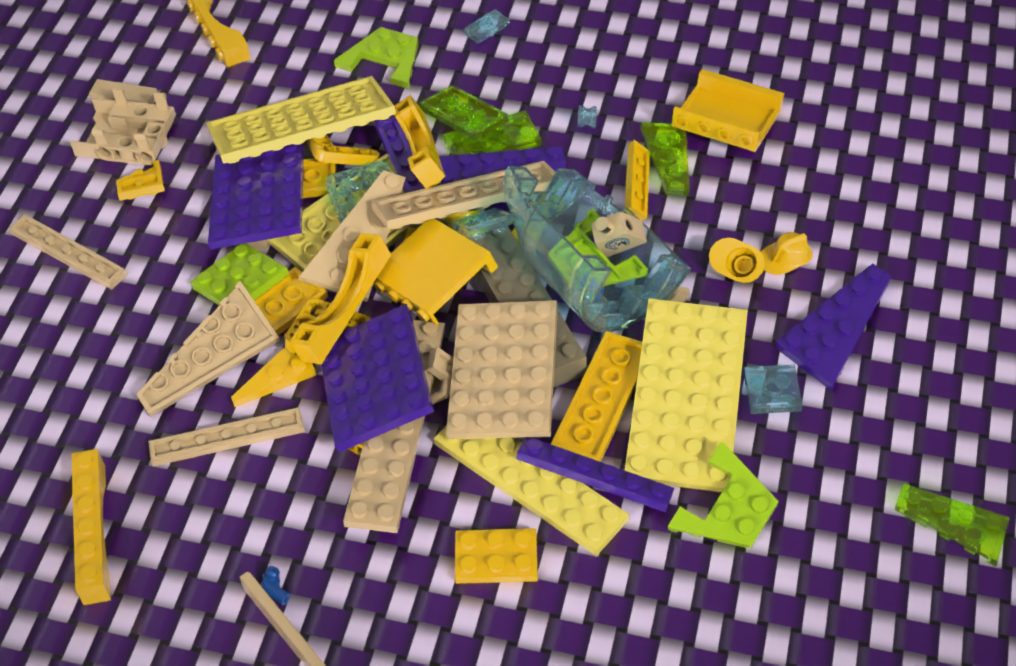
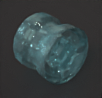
(587, 116)

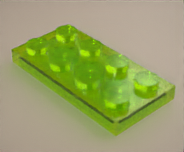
(464, 112)
(513, 135)

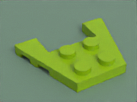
(386, 48)
(626, 270)
(738, 512)

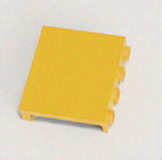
(729, 110)
(431, 268)

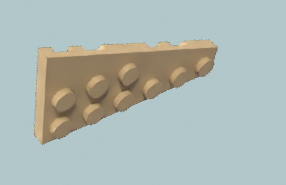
(330, 263)
(216, 346)

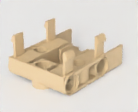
(127, 130)

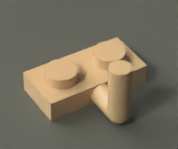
(440, 365)

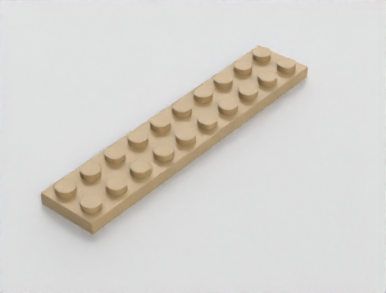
(389, 459)

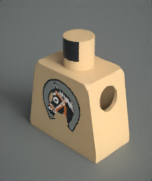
(618, 233)

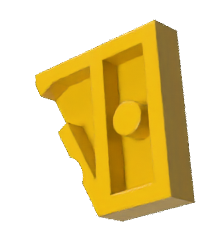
(141, 183)

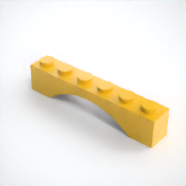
(228, 42)
(425, 158)
(365, 261)
(90, 556)

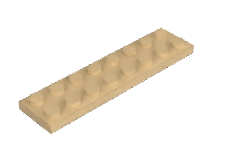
(452, 197)

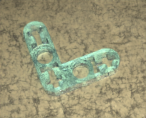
(347, 185)

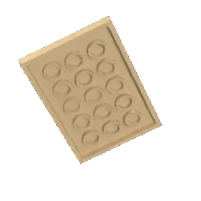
(503, 370)

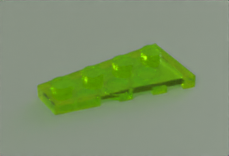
(669, 155)
(969, 525)

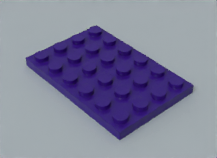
(257, 197)
(375, 379)

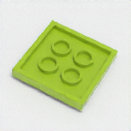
(242, 264)

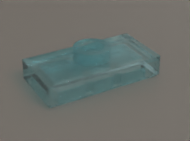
(486, 26)

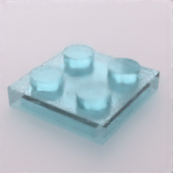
(772, 389)

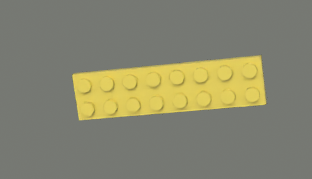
(554, 498)

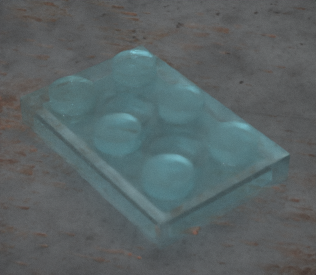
(480, 223)

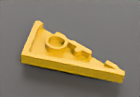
(277, 374)

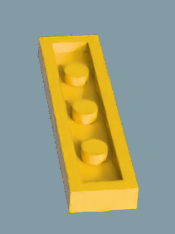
(637, 179)

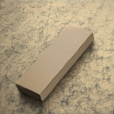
(103, 90)

